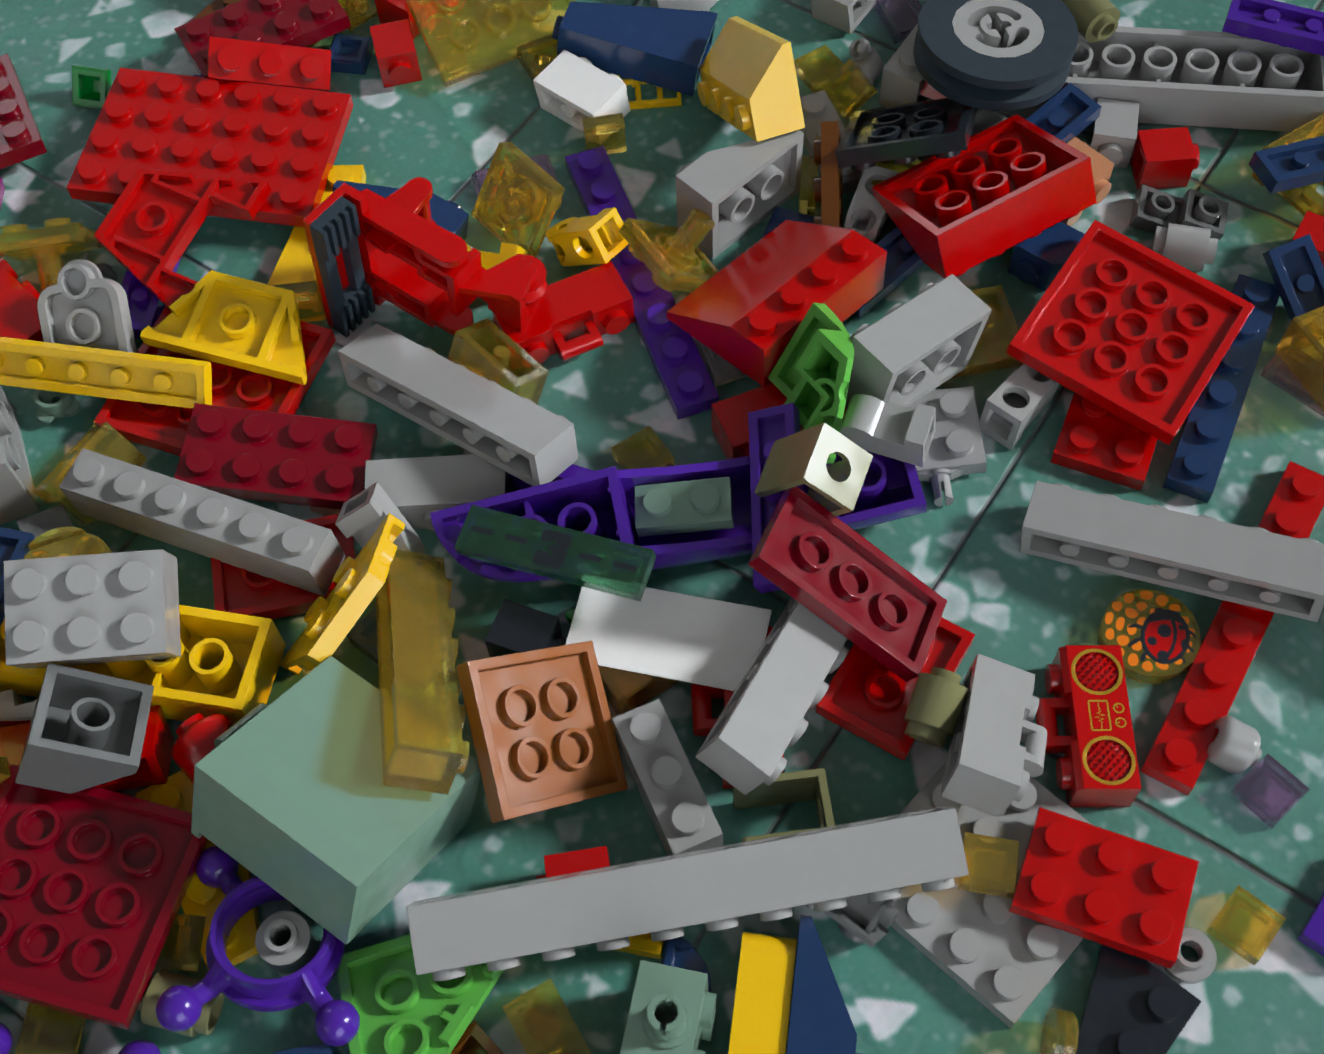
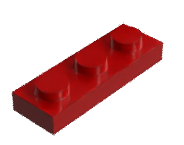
(268, 63)

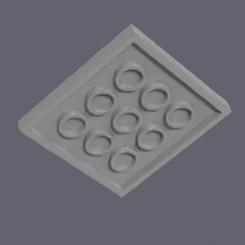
(972, 934)

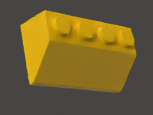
(752, 81)

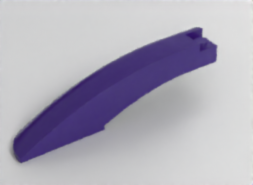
(605, 507)

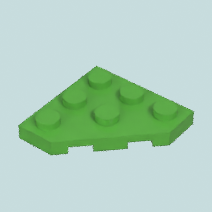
(405, 1009)

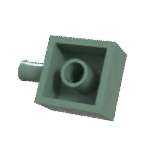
(669, 1011)

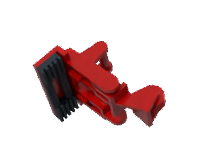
(413, 263)

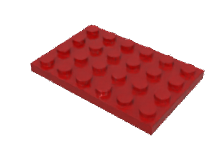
(213, 131)

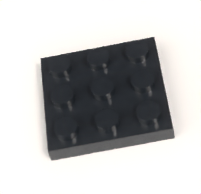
(905, 133)

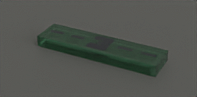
(556, 552)

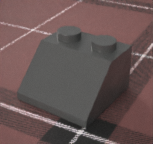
(84, 730)

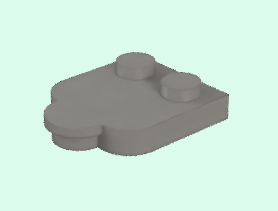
(86, 310)

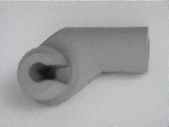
(866, 58)

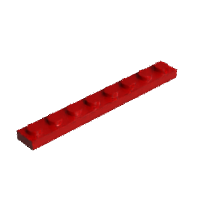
(1227, 648)

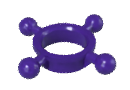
(182, 1005)

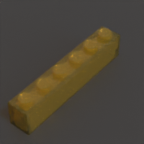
(419, 676)

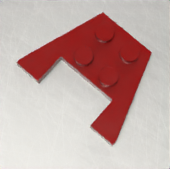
(161, 216)

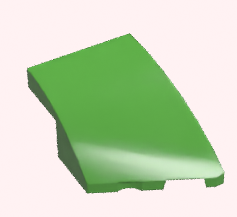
(817, 369)

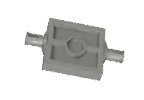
(957, 441)

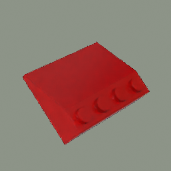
(988, 196)
(765, 293)

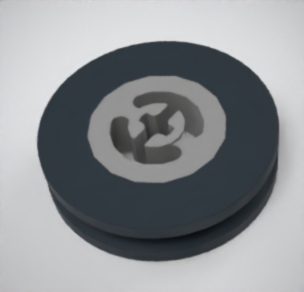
(995, 50)

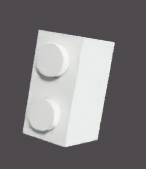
(579, 90)

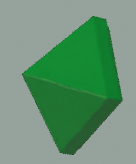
(90, 86)

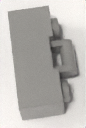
(985, 755)

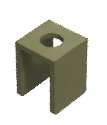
(803, 460)
(790, 788)

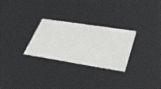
(671, 635)

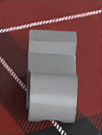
(865, 211)
(1016, 405)
(890, 428)
(365, 513)

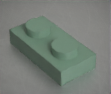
(684, 507)

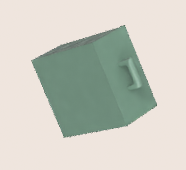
(306, 803)

